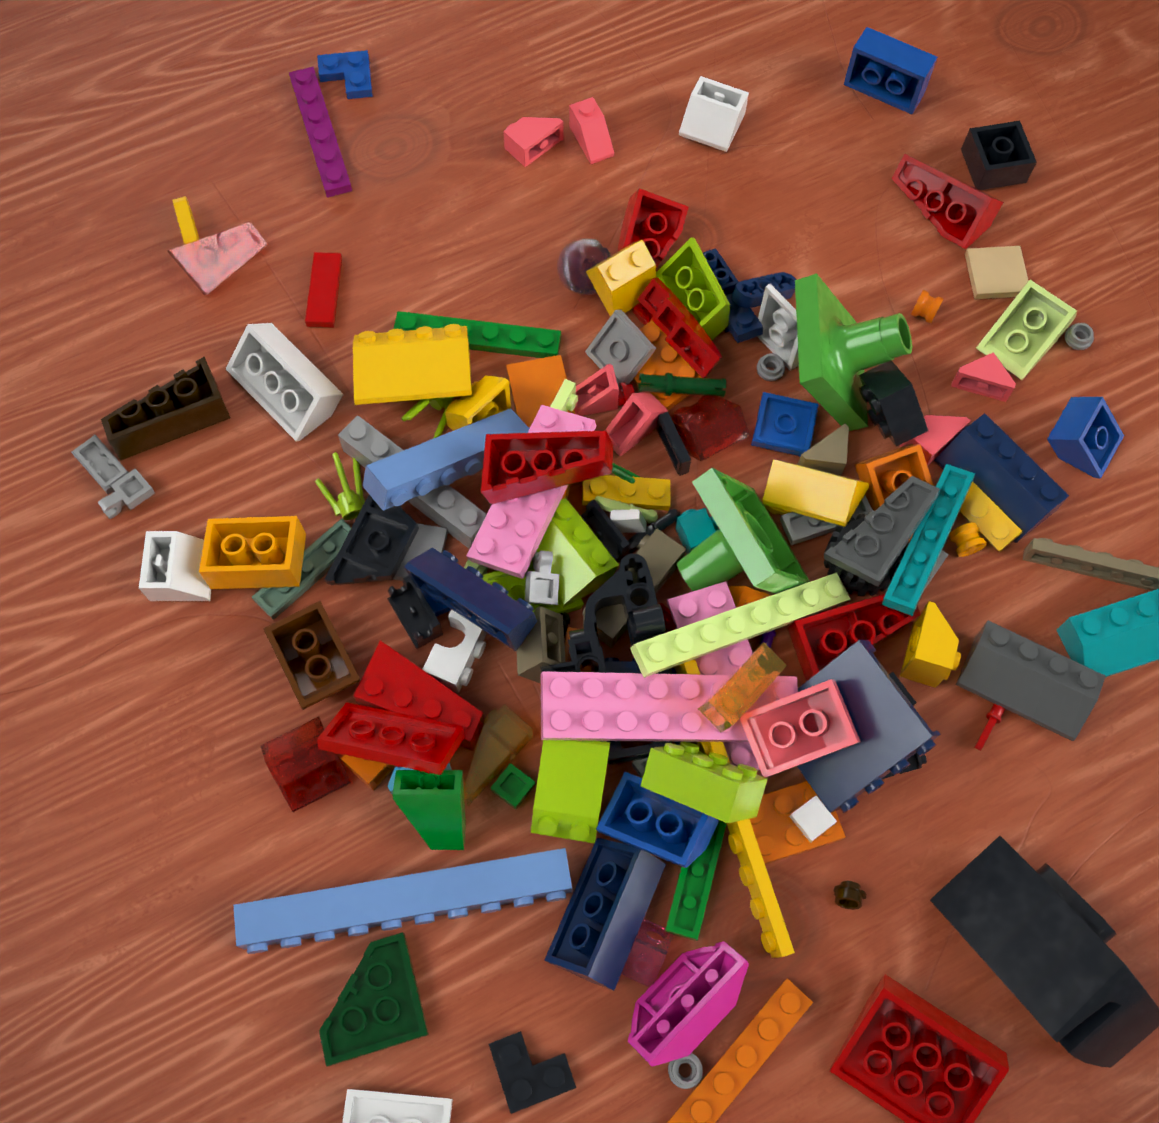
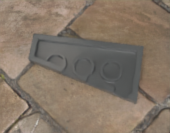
(884, 533)

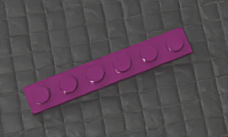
(320, 132)

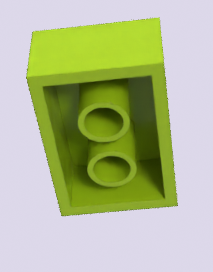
(704, 781)

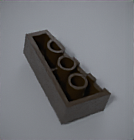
(167, 412)

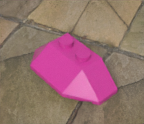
(687, 1003)

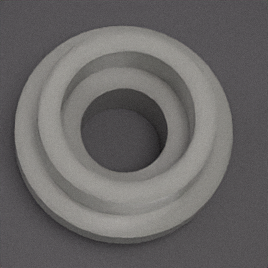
(1084, 333)
(774, 361)
(695, 1076)

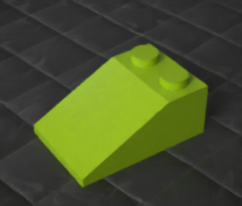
(570, 789)

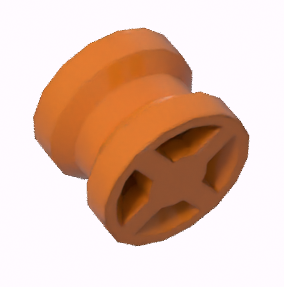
(926, 306)

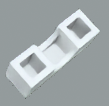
(454, 664)

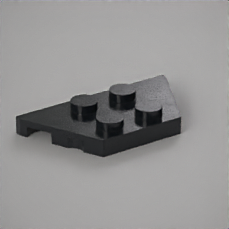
(373, 546)

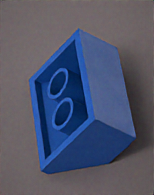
(656, 823)

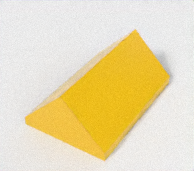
(813, 492)

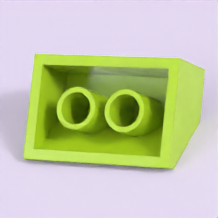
(696, 287)
(577, 555)

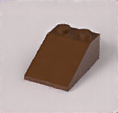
(311, 655)

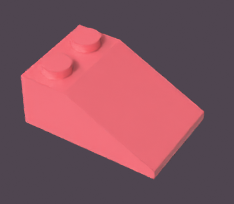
(799, 728)

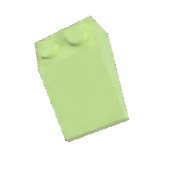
(1027, 329)

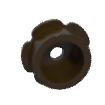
(849, 895)

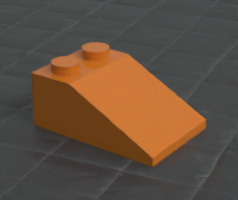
(890, 471)

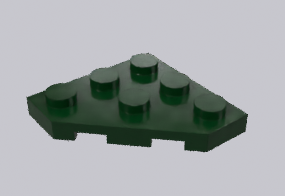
(376, 1006)

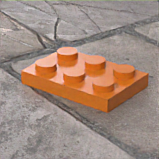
(664, 361)
(778, 834)

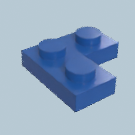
(348, 66)

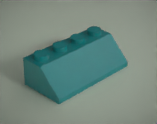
(1115, 635)

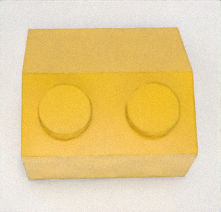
(623, 277)
(488, 398)
(930, 648)

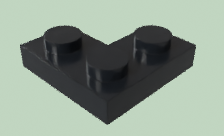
(524, 1083)

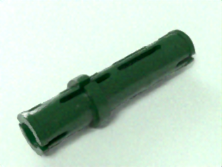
(681, 385)

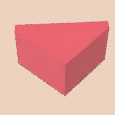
(986, 378)
(598, 393)

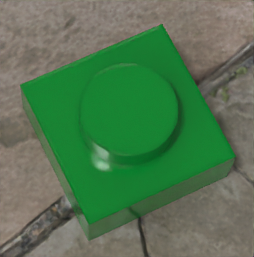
(513, 786)

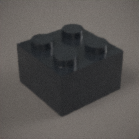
(998, 155)
(892, 403)

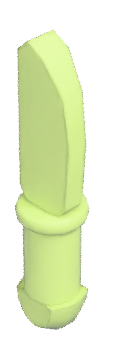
(610, 505)

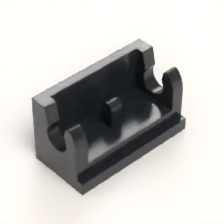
(606, 531)
(414, 613)

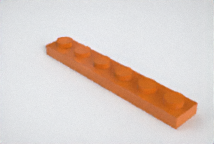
(744, 1056)

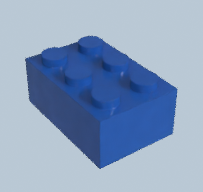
(889, 70)

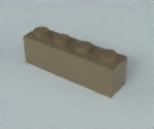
(661, 557)

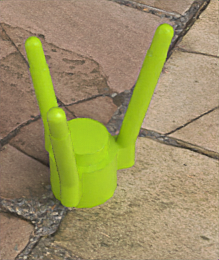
(437, 403)
(349, 503)

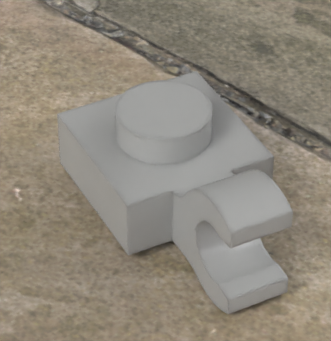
(128, 491)
(542, 584)

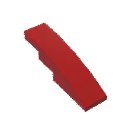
(681, 327)

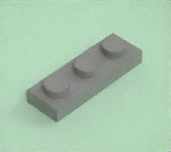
(803, 528)

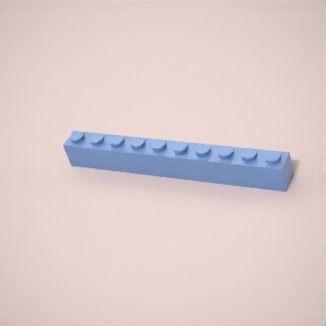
(402, 899)

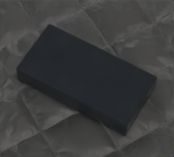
(673, 444)

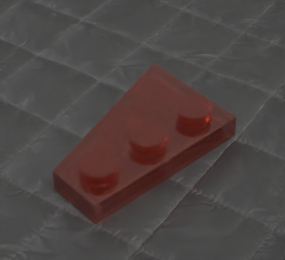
(218, 256)

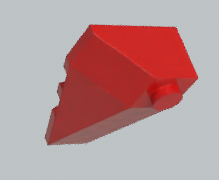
(951, 205)
(654, 221)

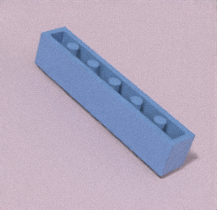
(435, 461)

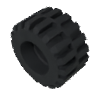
(849, 580)

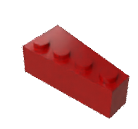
(542, 461)
(830, 633)
(404, 688)

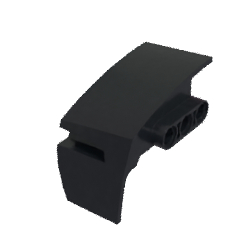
(1050, 953)

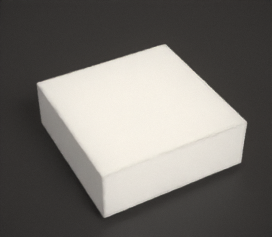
(628, 520)
(813, 818)

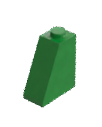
(433, 806)

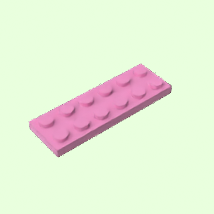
(518, 525)
(702, 605)

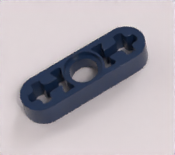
(750, 292)

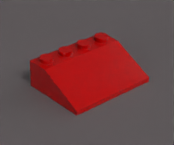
(918, 1059)

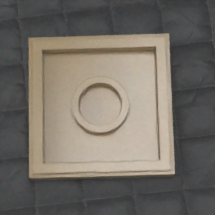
(996, 271)

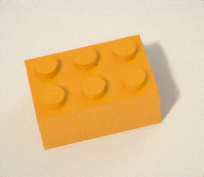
(253, 552)

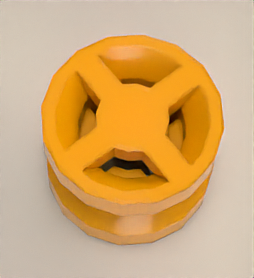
(967, 539)

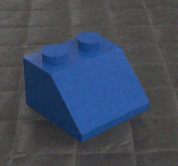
(1086, 435)

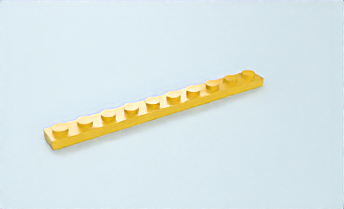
(752, 869)

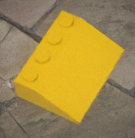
(411, 364)

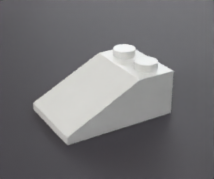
(779, 327)

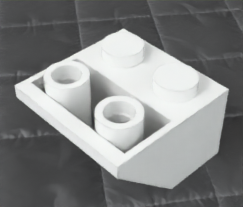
(714, 113)
(172, 568)

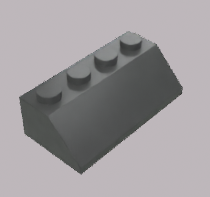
(1030, 680)

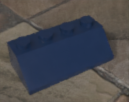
(1004, 474)
(472, 597)
(605, 912)

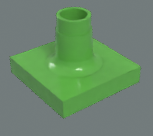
(838, 349)
(743, 542)

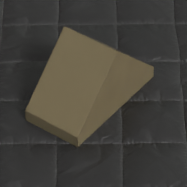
(829, 453)

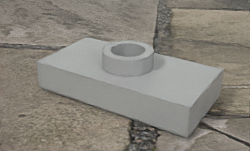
(99, 463)

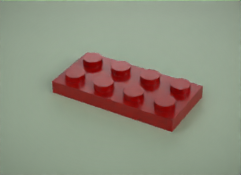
(392, 738)

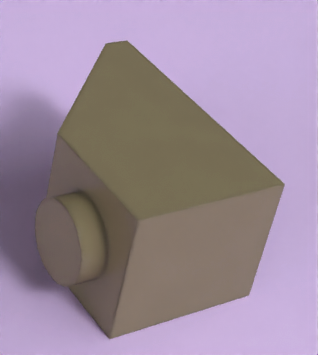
(542, 645)

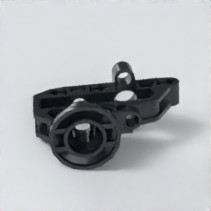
(642, 624)

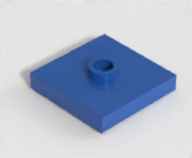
(784, 424)

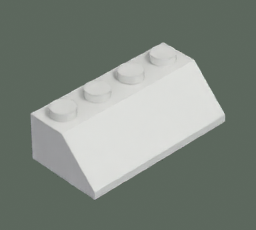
(283, 380)

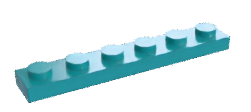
(928, 541)

